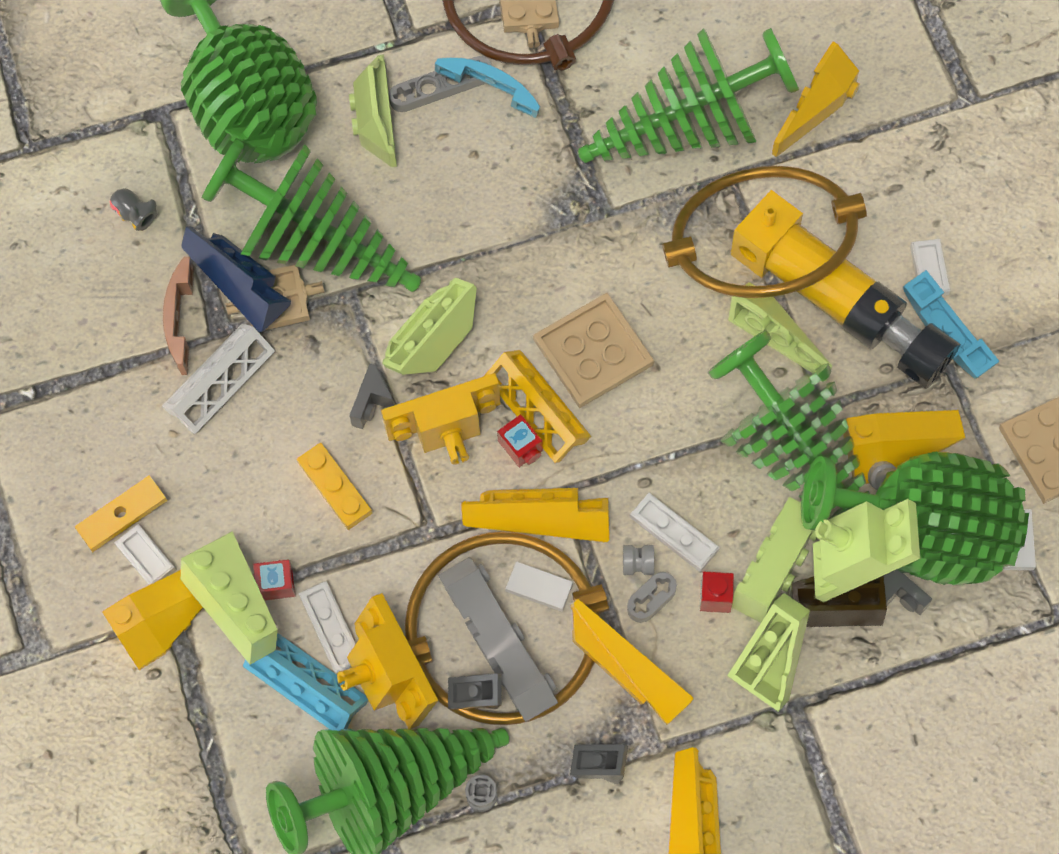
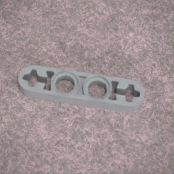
(442, 90)

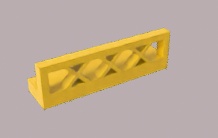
(546, 402)

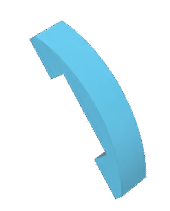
(456, 67)
(931, 307)

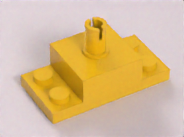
(444, 416)
(387, 665)

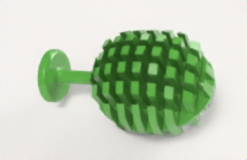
(245, 86)
(965, 512)

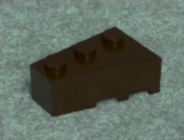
(856, 607)

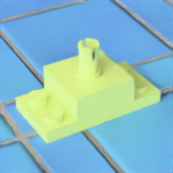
(863, 546)

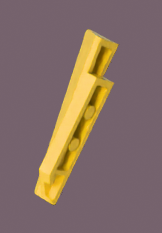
(540, 512)
(627, 664)
(694, 807)

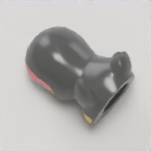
(131, 209)

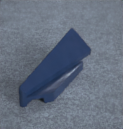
(237, 276)

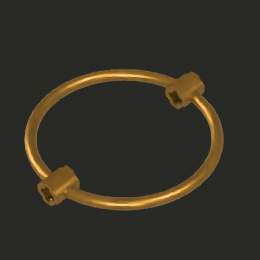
(845, 209)
(592, 597)

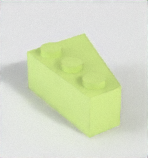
(773, 653)

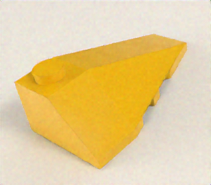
(829, 90)
(901, 436)
(153, 618)

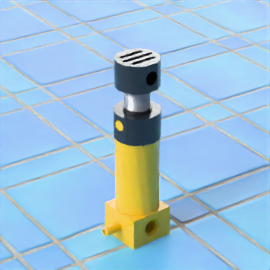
(868, 310)

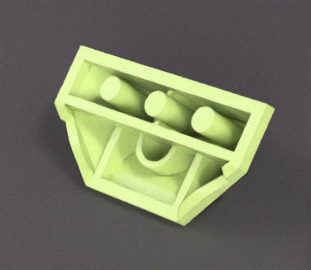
(374, 111)
(433, 330)

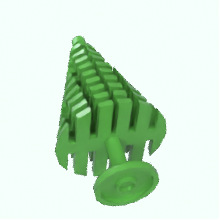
(694, 102)
(277, 202)
(789, 422)
(379, 782)

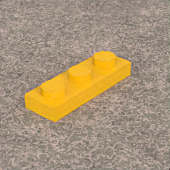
(334, 486)

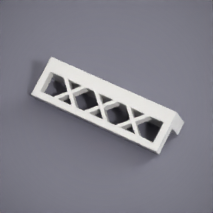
(211, 370)

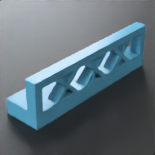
(303, 689)

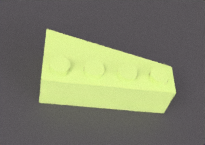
(774, 563)
(230, 595)

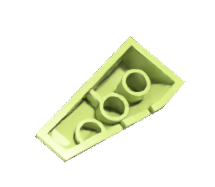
(786, 336)

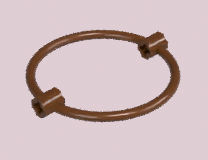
(557, 47)

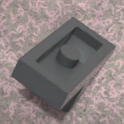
(372, 392)
(910, 595)
(474, 692)
(599, 762)

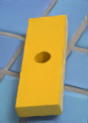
(106, 525)

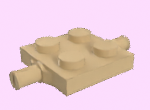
(529, 17)
(292, 287)

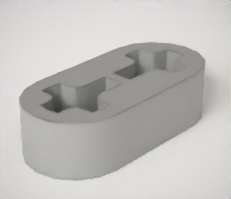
(656, 602)

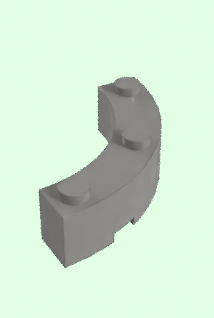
(498, 639)

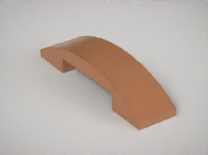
(179, 284)

